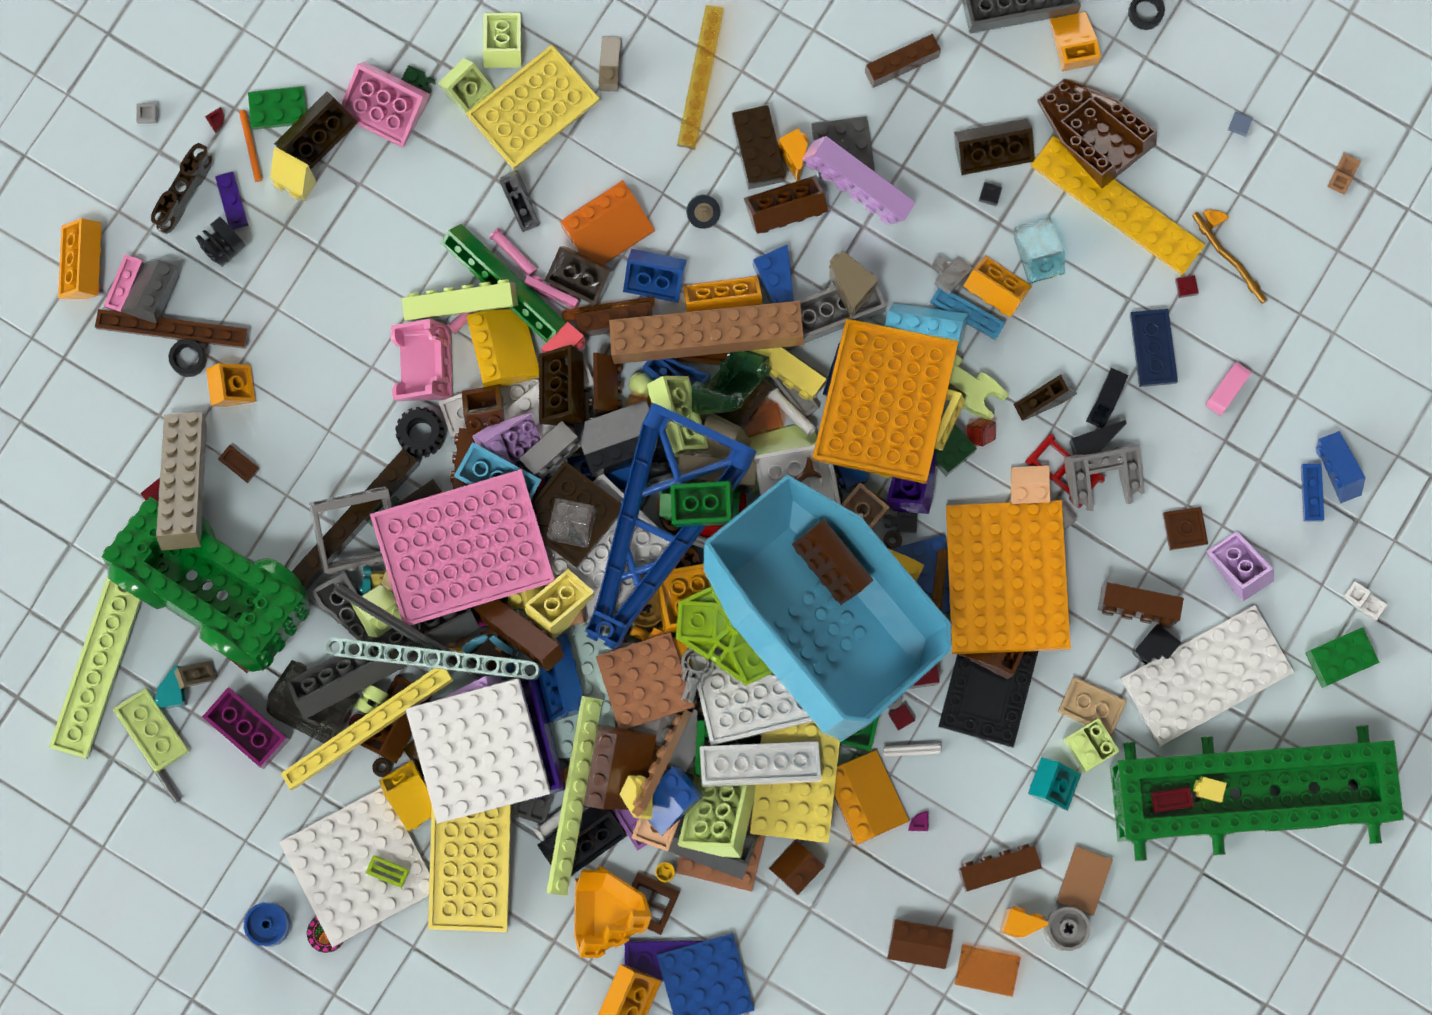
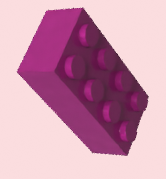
(245, 728)

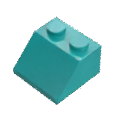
(1054, 783)

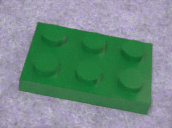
(276, 107)

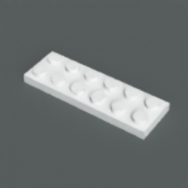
(760, 764)

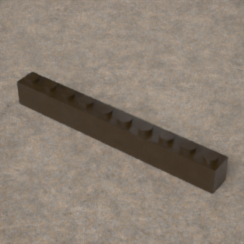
(355, 519)

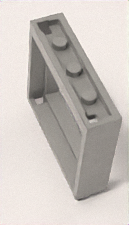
(342, 501)

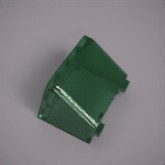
(732, 384)

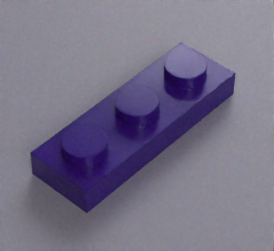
(231, 200)

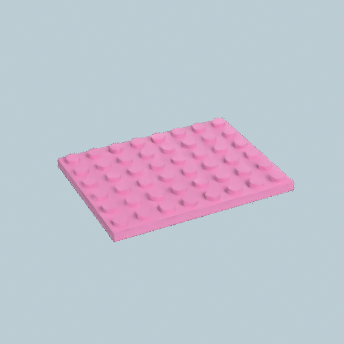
(462, 548)

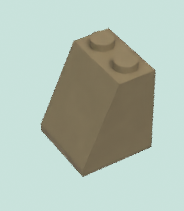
(851, 282)
(725, 428)

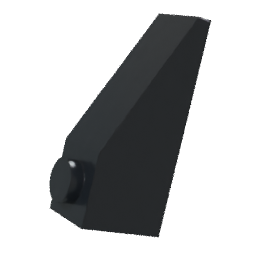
(519, 200)
(1095, 440)

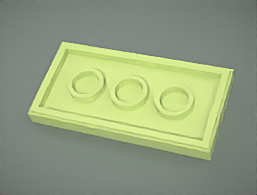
(150, 730)

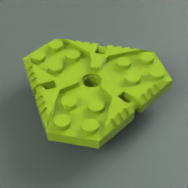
(705, 625)

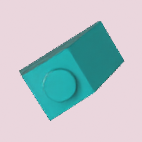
(169, 693)

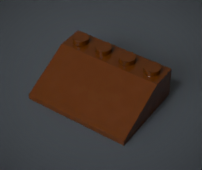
(614, 758)

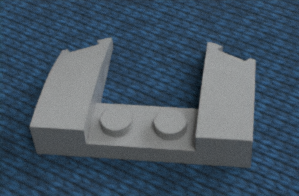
(1124, 458)

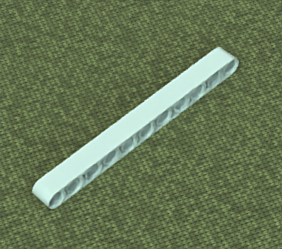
(423, 658)

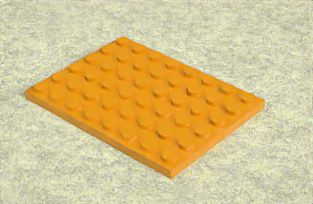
(885, 401)
(1007, 577)

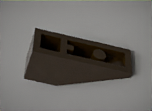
(1045, 397)

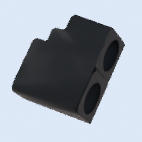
(659, 473)
(1157, 644)

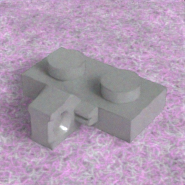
(950, 273)

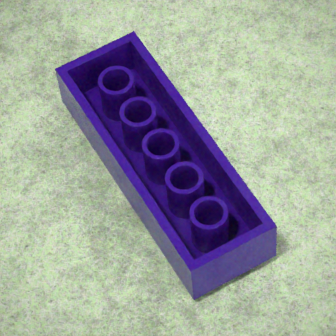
(543, 735)

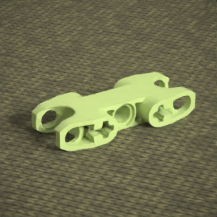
(975, 390)

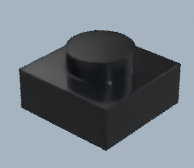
(990, 194)

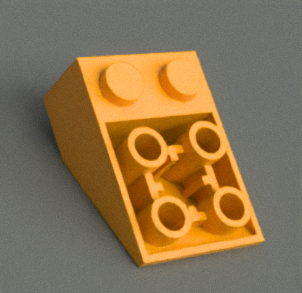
(1075, 41)

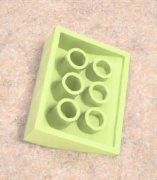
(780, 440)
(718, 820)

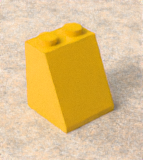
(408, 795)

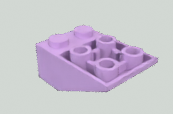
(509, 438)

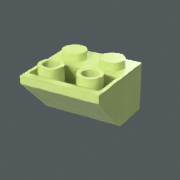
(1091, 745)

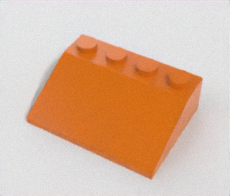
(607, 224)

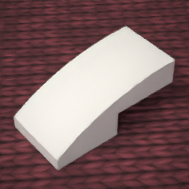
(1365, 601)

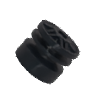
(220, 241)

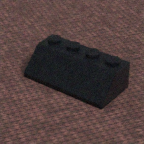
(596, 835)

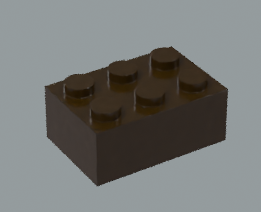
(579, 275)

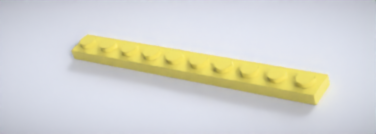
(366, 727)

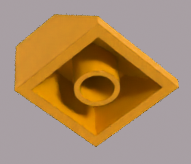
(792, 150)
(230, 385)

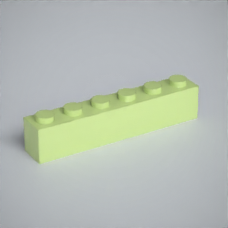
(459, 301)

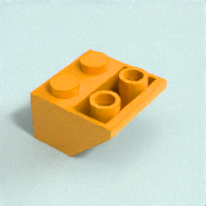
(1019, 924)

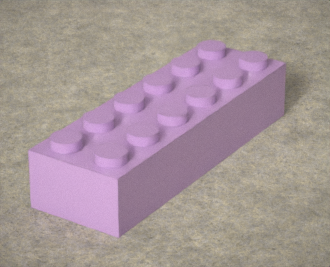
(858, 181)

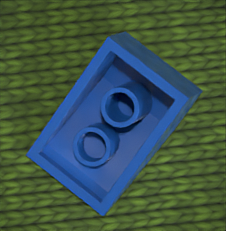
(673, 799)

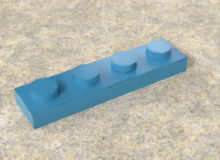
(976, 318)

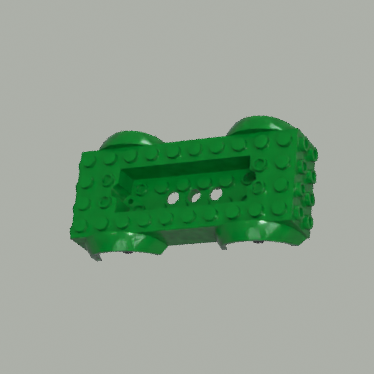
(262, 599)

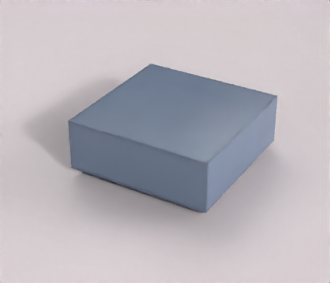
(1240, 124)

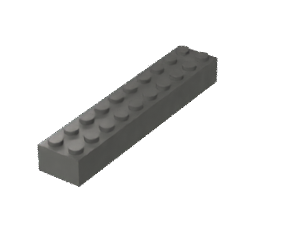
(344, 676)

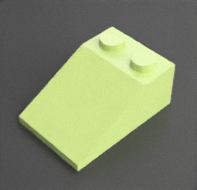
(502, 40)

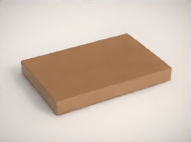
(1084, 880)

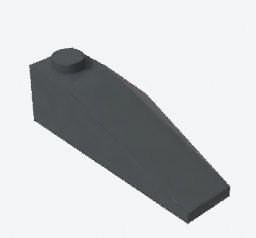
(338, 607)

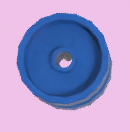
(256, 928)

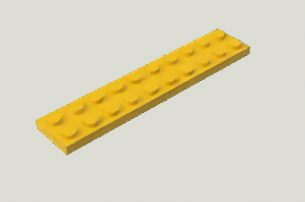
(1120, 208)

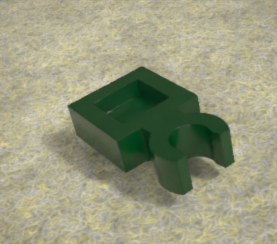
(416, 78)

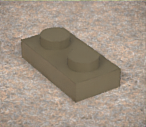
(195, 674)

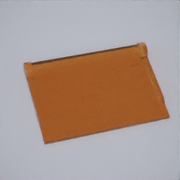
(987, 970)

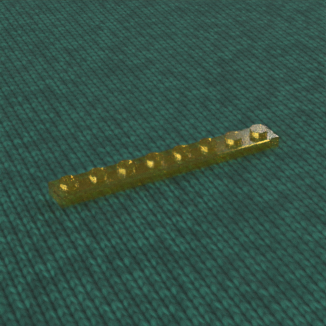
(700, 77)

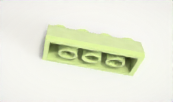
(676, 395)

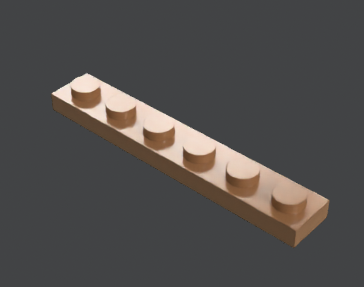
(657, 768)

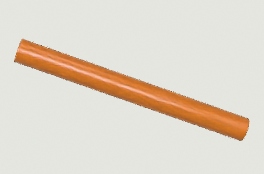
(250, 146)

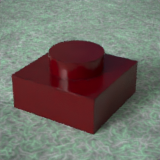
(1186, 286)

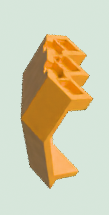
(606, 912)

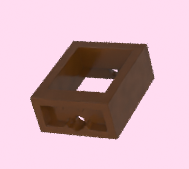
(482, 398)

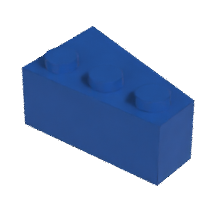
(775, 275)
(670, 367)
(1341, 466)

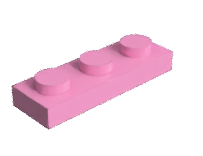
(123, 282)
(551, 291)

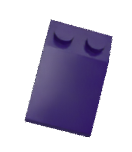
(911, 495)

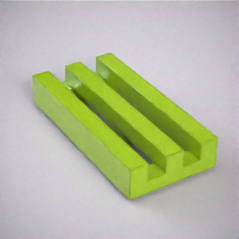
(403, 878)

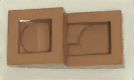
(1344, 173)

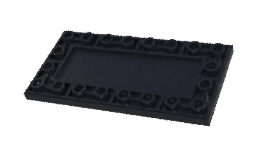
(985, 702)

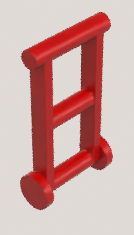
(1049, 440)

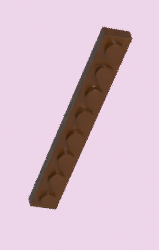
(172, 329)

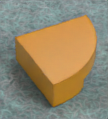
(1215, 217)

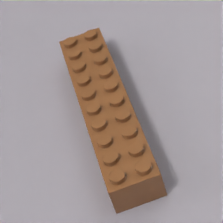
(706, 332)

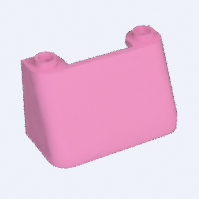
(424, 361)

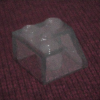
(571, 523)

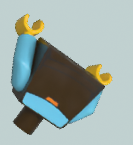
(489, 646)

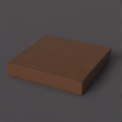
(1185, 528)

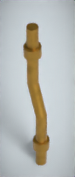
(1253, 286)

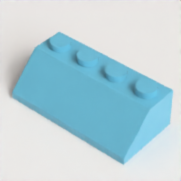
(928, 321)
(482, 465)

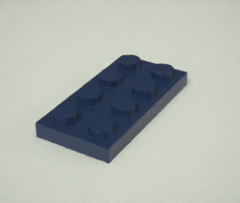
(1153, 347)

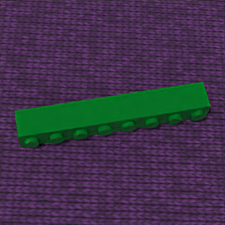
(489, 268)

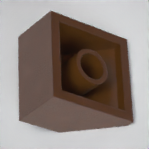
(796, 867)

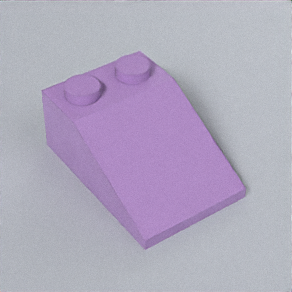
(1241, 566)

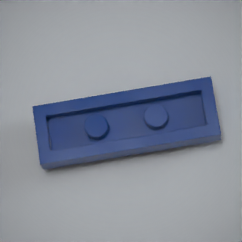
(1312, 492)

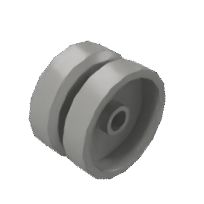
(1078, 929)

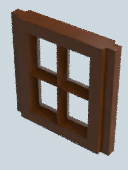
(663, 890)

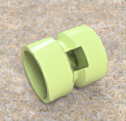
(373, 694)

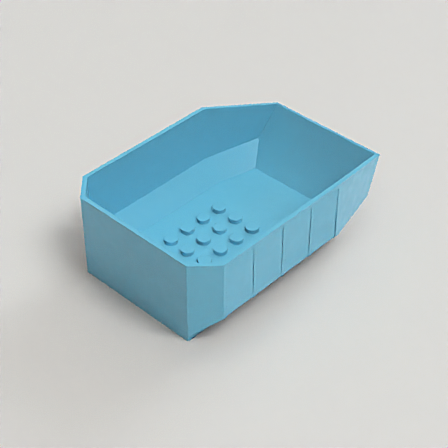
(831, 657)

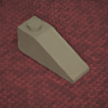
(609, 64)

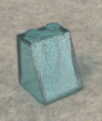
(1040, 250)

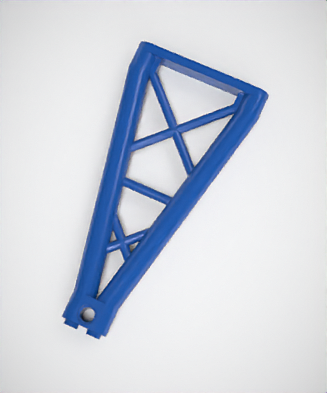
(620, 552)

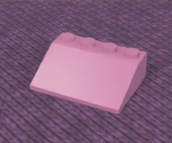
(384, 103)

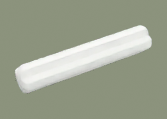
(914, 749)

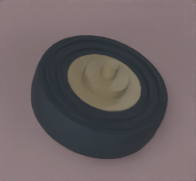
(703, 211)

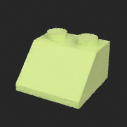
(466, 85)
(384, 599)

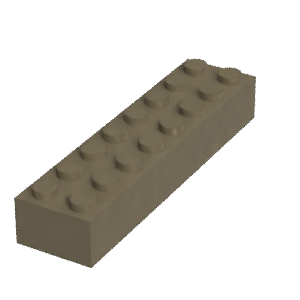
(181, 481)

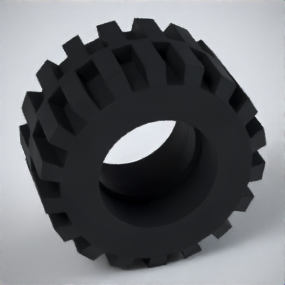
(415, 417)

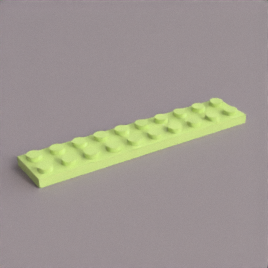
(95, 671)

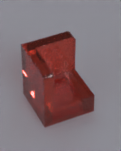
(981, 431)

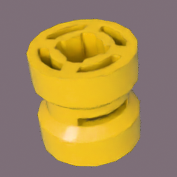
(665, 872)

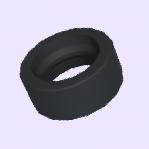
(1145, 24)
(177, 347)

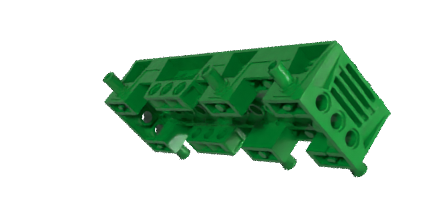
(1253, 773)

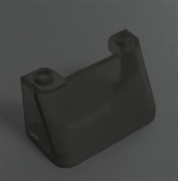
(320, 726)

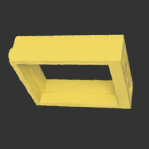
(949, 418)

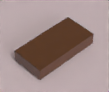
(238, 464)

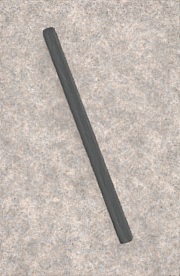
(397, 624)

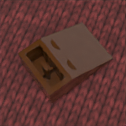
(1000, 663)

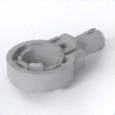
(692, 683)

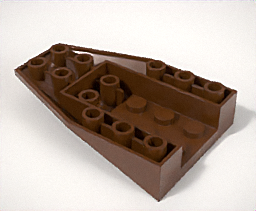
(1096, 129)

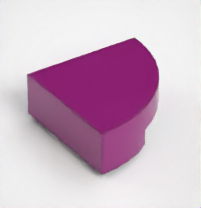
(919, 822)

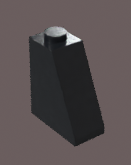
(1107, 398)

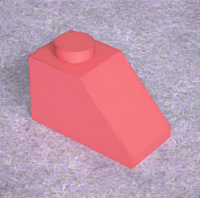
(565, 336)

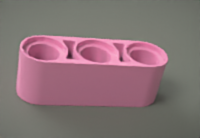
(1228, 388)

